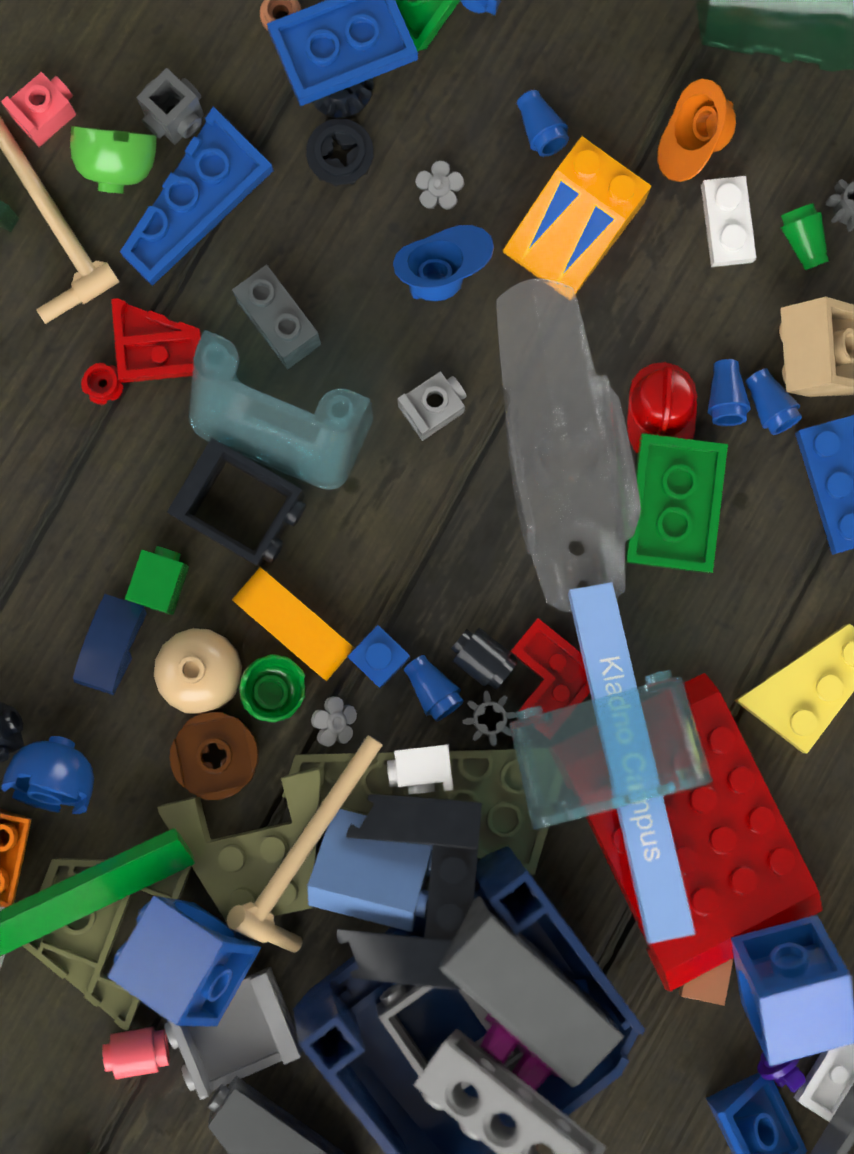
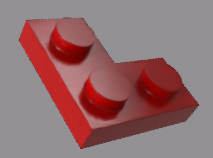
(558, 666)

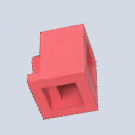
(42, 120)

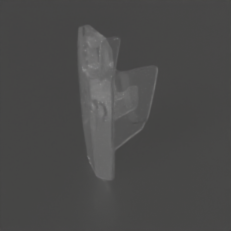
(564, 443)

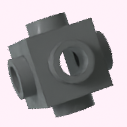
(171, 107)

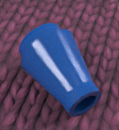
(543, 126)
(728, 395)
(773, 404)
(434, 690)

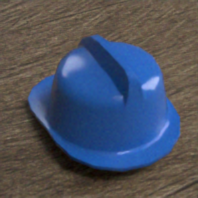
(441, 261)

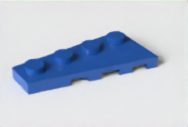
(203, 189)

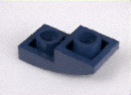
(108, 643)

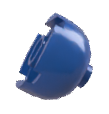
(50, 776)

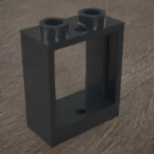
(202, 479)

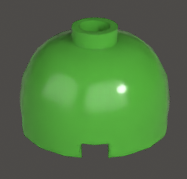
(112, 156)

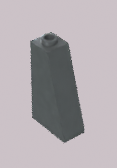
(256, 1125)

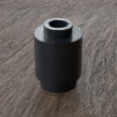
(483, 658)

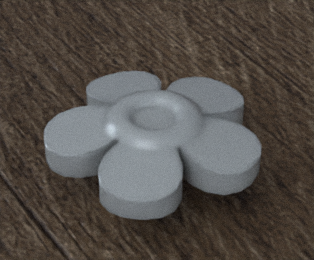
(439, 186)
(334, 722)

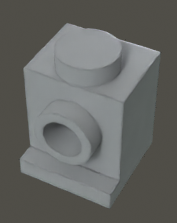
(428, 419)

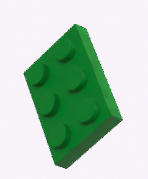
(679, 503)

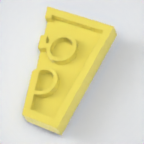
(807, 692)

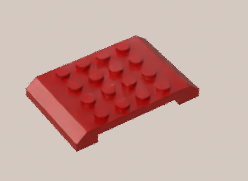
(729, 846)

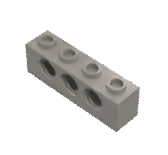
(498, 1091)

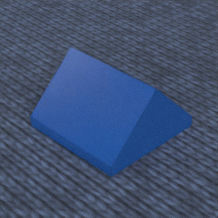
(755, 1118)

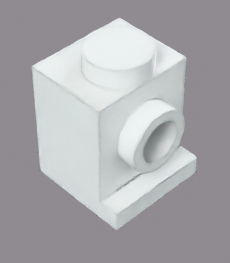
(421, 769)

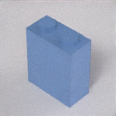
(370, 877)

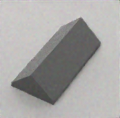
(529, 994)

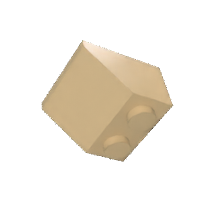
(818, 347)

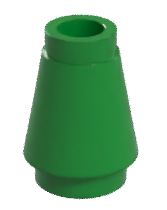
(806, 235)

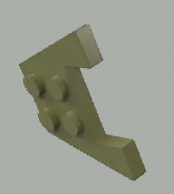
(242, 864)
(83, 946)

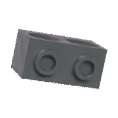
(277, 316)

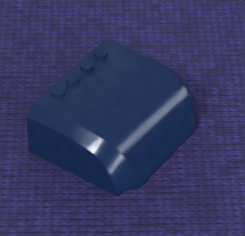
(369, 1071)

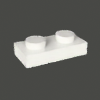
(728, 221)
(828, 1082)

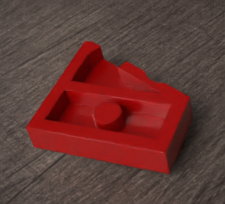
(151, 344)

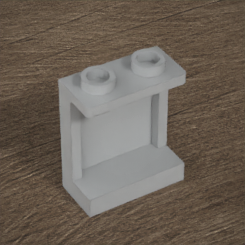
(248, 1038)

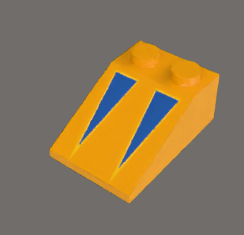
(577, 216)

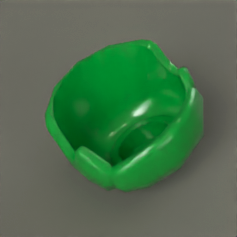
(272, 688)

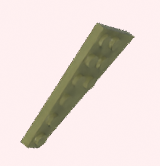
(476, 777)

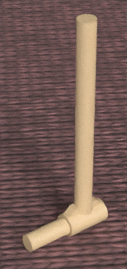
(91, 277)
(256, 918)

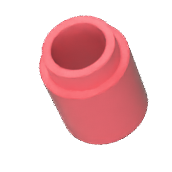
(136, 1052)

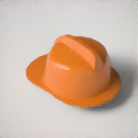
(698, 127)

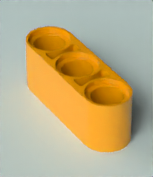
(293, 624)

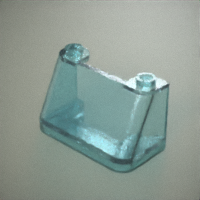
(270, 431)
(608, 751)

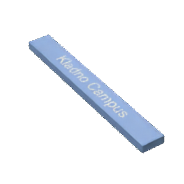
(643, 823)

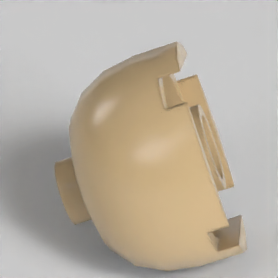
(197, 671)

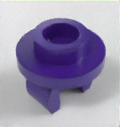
(782, 1073)

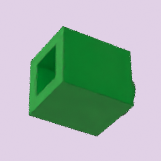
(158, 580)

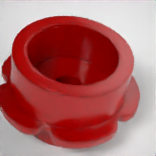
(91, 381)

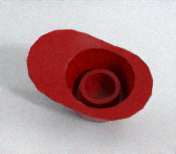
(661, 403)

